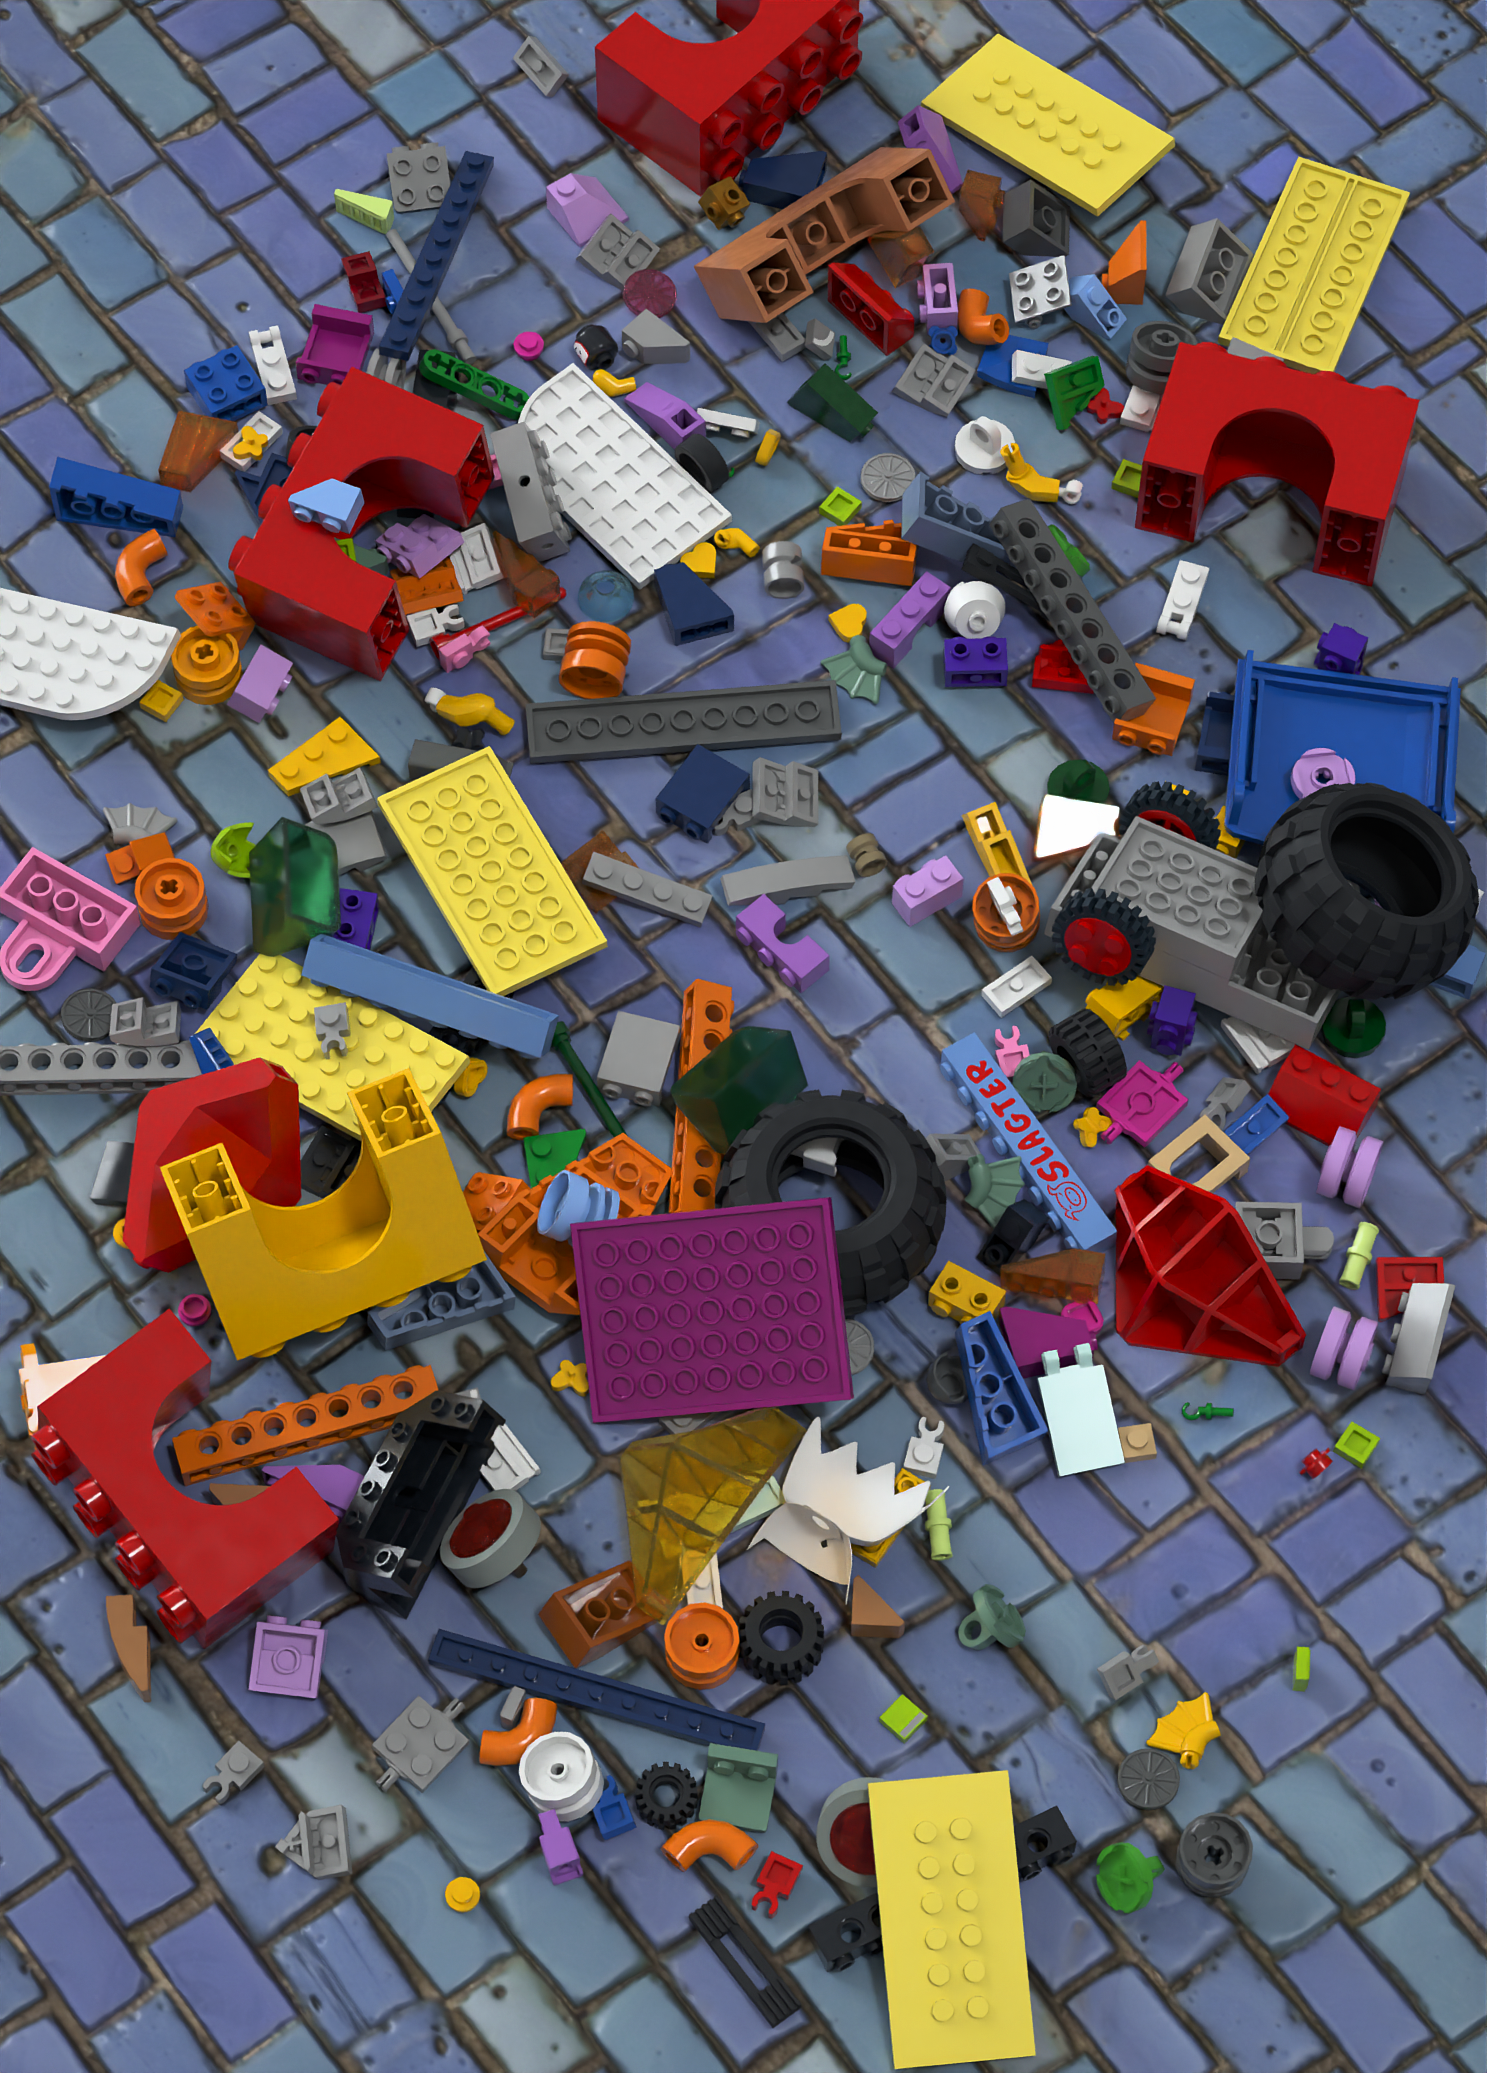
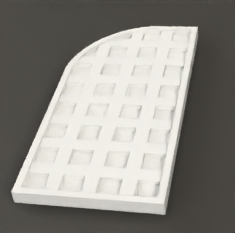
(618, 480)
(76, 658)

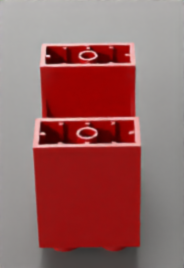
(715, 102)
(1261, 419)
(400, 457)
(201, 1557)

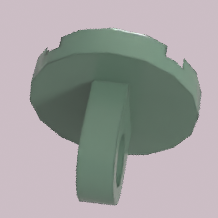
(1045, 1082)
(996, 1619)

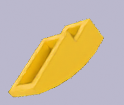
(994, 842)

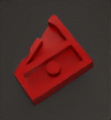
(1397, 1275)

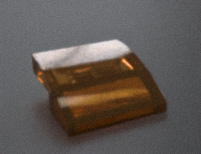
(577, 863)

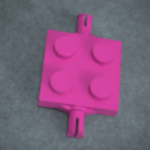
(1142, 1103)

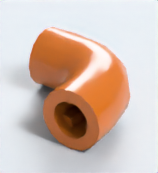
(975, 324)
(132, 567)
(534, 1099)
(507, 1747)
(707, 1838)

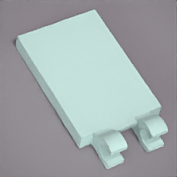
(1079, 1414)

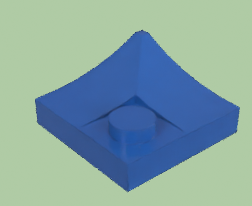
(997, 363)

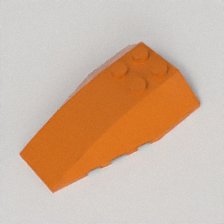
(546, 1267)

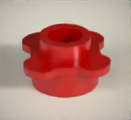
(1316, 1462)

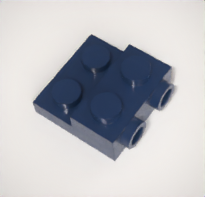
(191, 971)

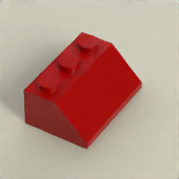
(869, 307)
(1322, 1096)

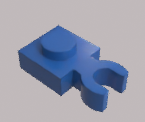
(613, 1812)

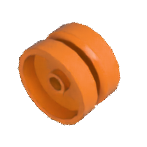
(171, 898)
(702, 1646)

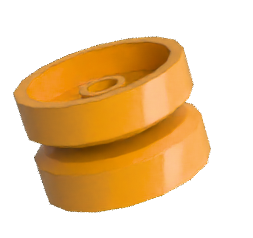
(206, 666)

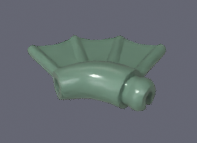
(857, 670)
(993, 1186)

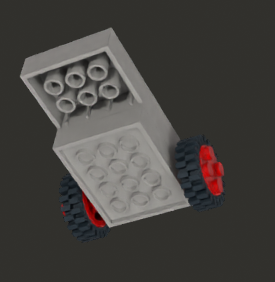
(1182, 918)

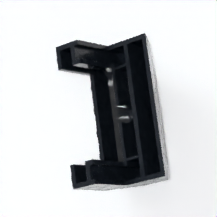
(413, 1496)

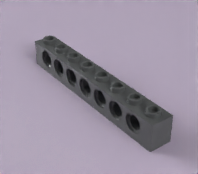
(1072, 611)

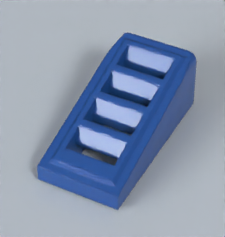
(211, 1054)

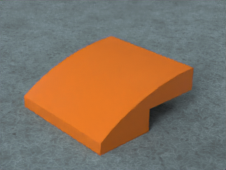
(432, 590)

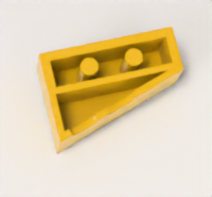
(1124, 1004)

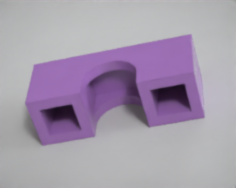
(920, 605)
(797, 963)

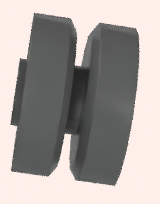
(1153, 353)

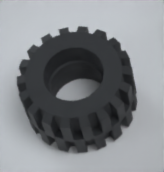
(1090, 1050)
(781, 1612)

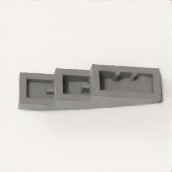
(788, 880)

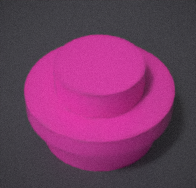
(528, 345)
(194, 1310)

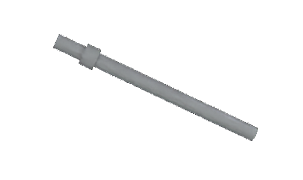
(456, 336)

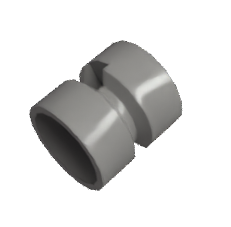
(783, 570)

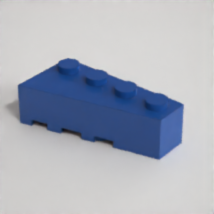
(113, 500)
(996, 1391)

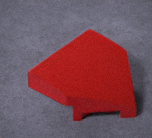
(1057, 670)

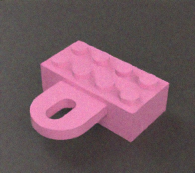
(61, 917)

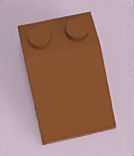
(595, 1615)

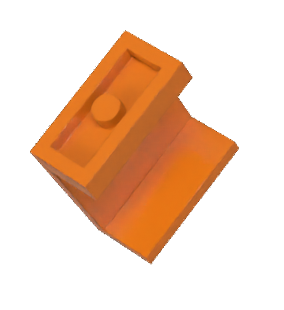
(1163, 720)

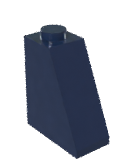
(783, 178)
(690, 605)

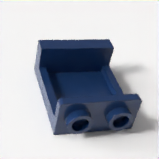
(1216, 734)
(701, 793)

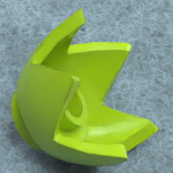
(232, 849)

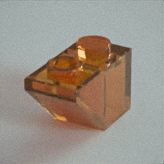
(979, 200)

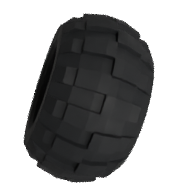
(1396, 855)
(906, 1226)

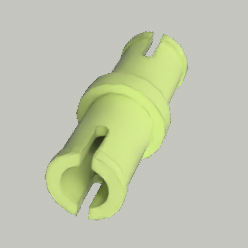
(1359, 1255)
(938, 1526)

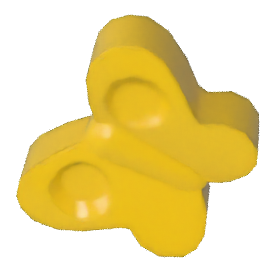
(251, 444)
(1091, 1125)
(572, 1377)

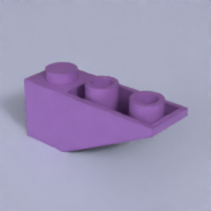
(927, 131)
(666, 414)
(332, 1482)

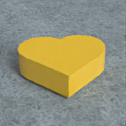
(768, 447)
(701, 560)
(848, 621)
(470, 1078)

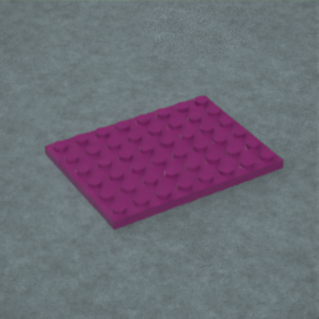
(712, 1310)

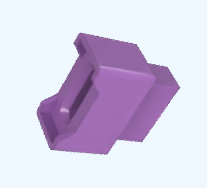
(559, 1849)

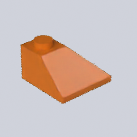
(1128, 269)

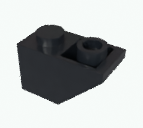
(1013, 1235)

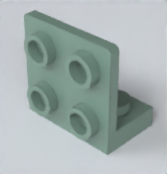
(739, 1787)

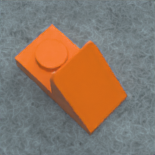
(132, 859)

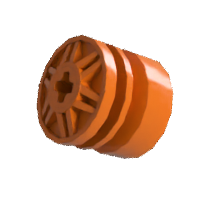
(595, 660)
(989, 924)

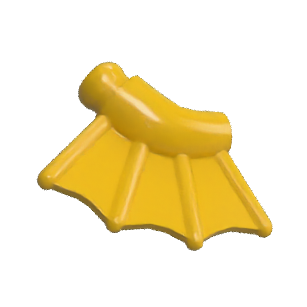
(1186, 1730)

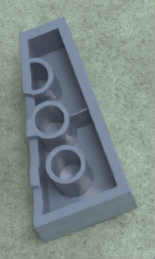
(944, 523)
(442, 1306)

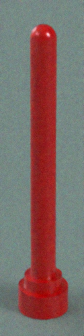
(490, 624)

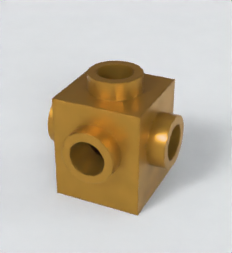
(724, 203)

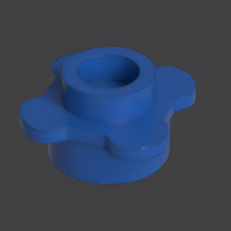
(949, 333)

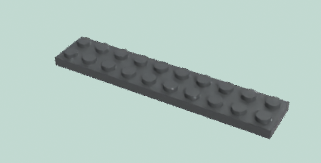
(682, 721)

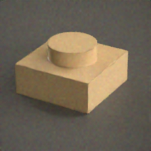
(1137, 1442)

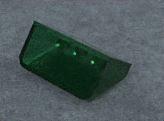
(293, 888)
(738, 1082)

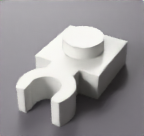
(429, 623)
(1004, 900)
(924, 1452)

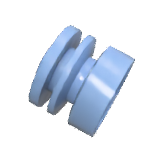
(573, 1201)

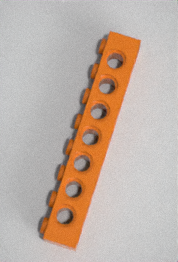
(700, 1001)
(294, 1438)

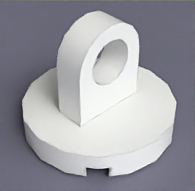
(980, 445)

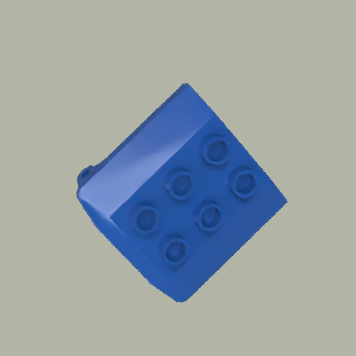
(1384, 727)

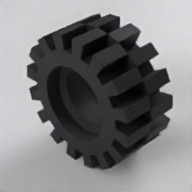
(666, 1815)

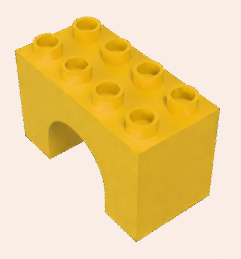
(360, 1247)

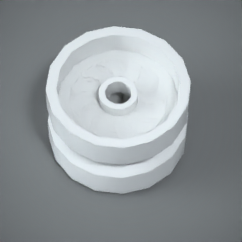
(561, 1775)

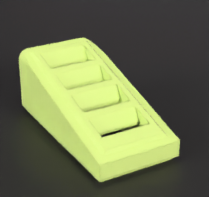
(366, 209)

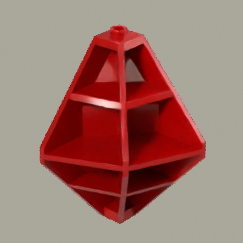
(242, 1106)
(1195, 1276)

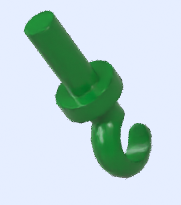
(843, 356)
(1209, 1411)

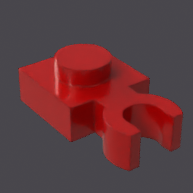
(776, 1879)

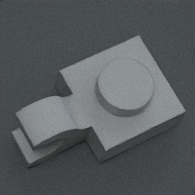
(1225, 1098)
(1123, 1671)

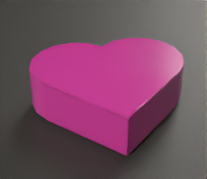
(1087, 1312)

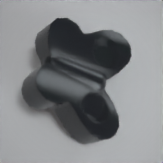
(469, 739)

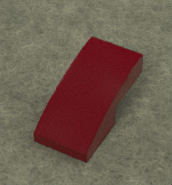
(363, 282)

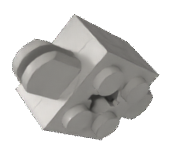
(1281, 1229)

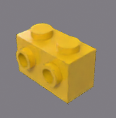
(964, 1295)

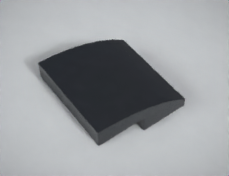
(328, 1162)
(114, 1174)

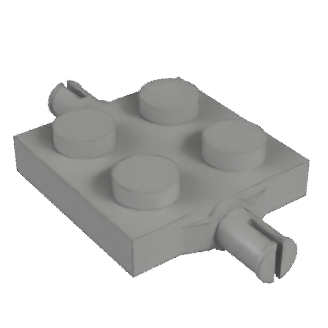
(420, 1744)

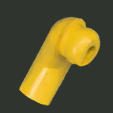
(612, 386)
(735, 538)

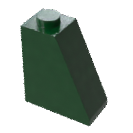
(834, 404)

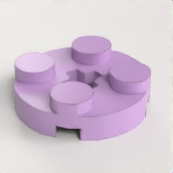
(1319, 762)

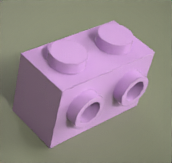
(938, 295)
(260, 683)
(927, 890)

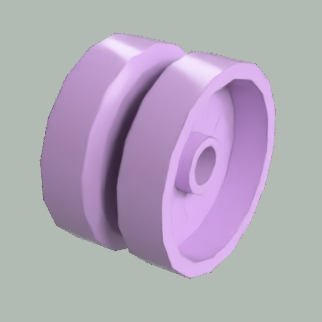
(1346, 1166)
(1343, 1348)

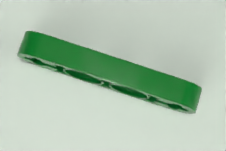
(476, 379)

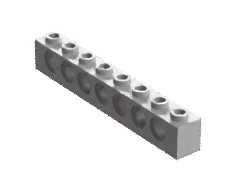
(90, 1076)

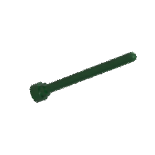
(561, 1042)

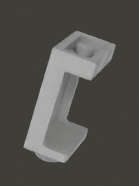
(638, 1058)

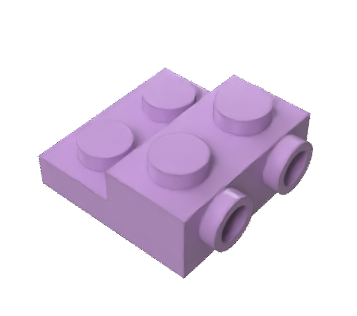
(419, 545)
(288, 1657)

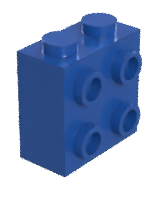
(226, 385)

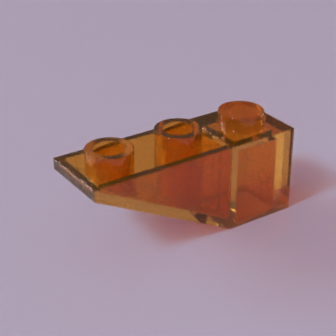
(528, 582)
(1063, 1274)

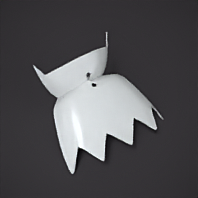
(838, 1506)

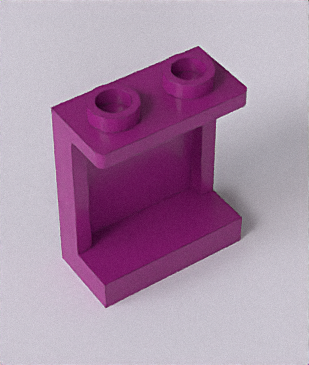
(334, 345)

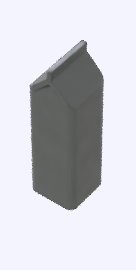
(431, 756)

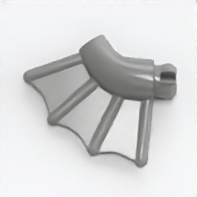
(134, 823)

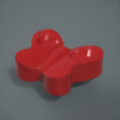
(1105, 407)

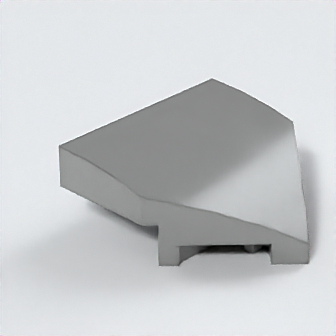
(320, 1843)

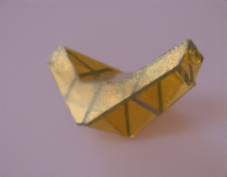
(690, 1495)

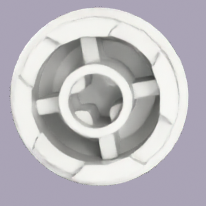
(974, 609)

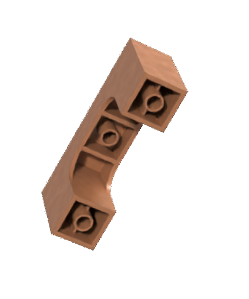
(768, 265)

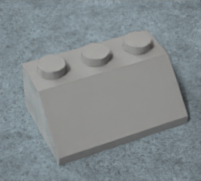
(1209, 272)
(1418, 1336)

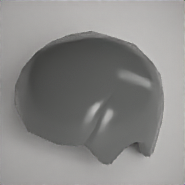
(946, 1380)

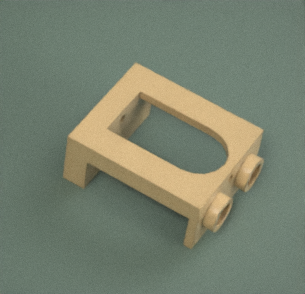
(1231, 1157)

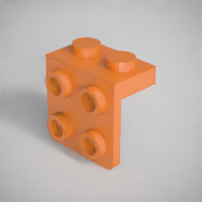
(216, 611)
(489, 1194)

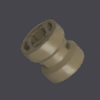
(866, 854)

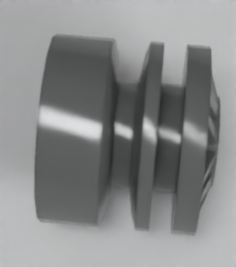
(1220, 1837)

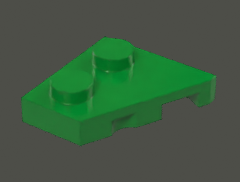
(1072, 388)
(551, 1153)

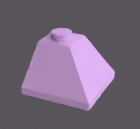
(581, 206)

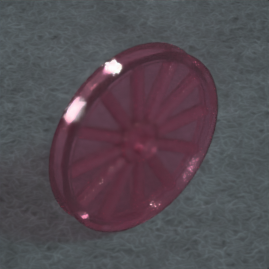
(649, 291)

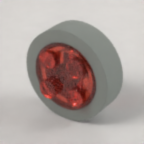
(491, 1539)
(846, 1833)

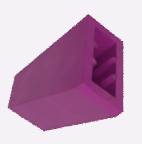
(1034, 1332)

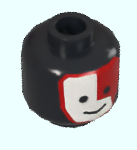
(595, 346)

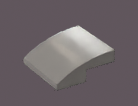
(617, 252)
(934, 381)
(785, 793)
(339, 799)
(356, 842)
(143, 1026)

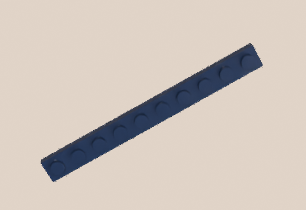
(436, 256)
(593, 1692)

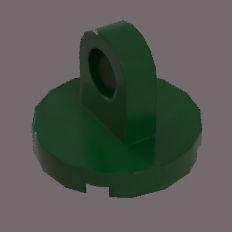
(1079, 781)
(1354, 1027)

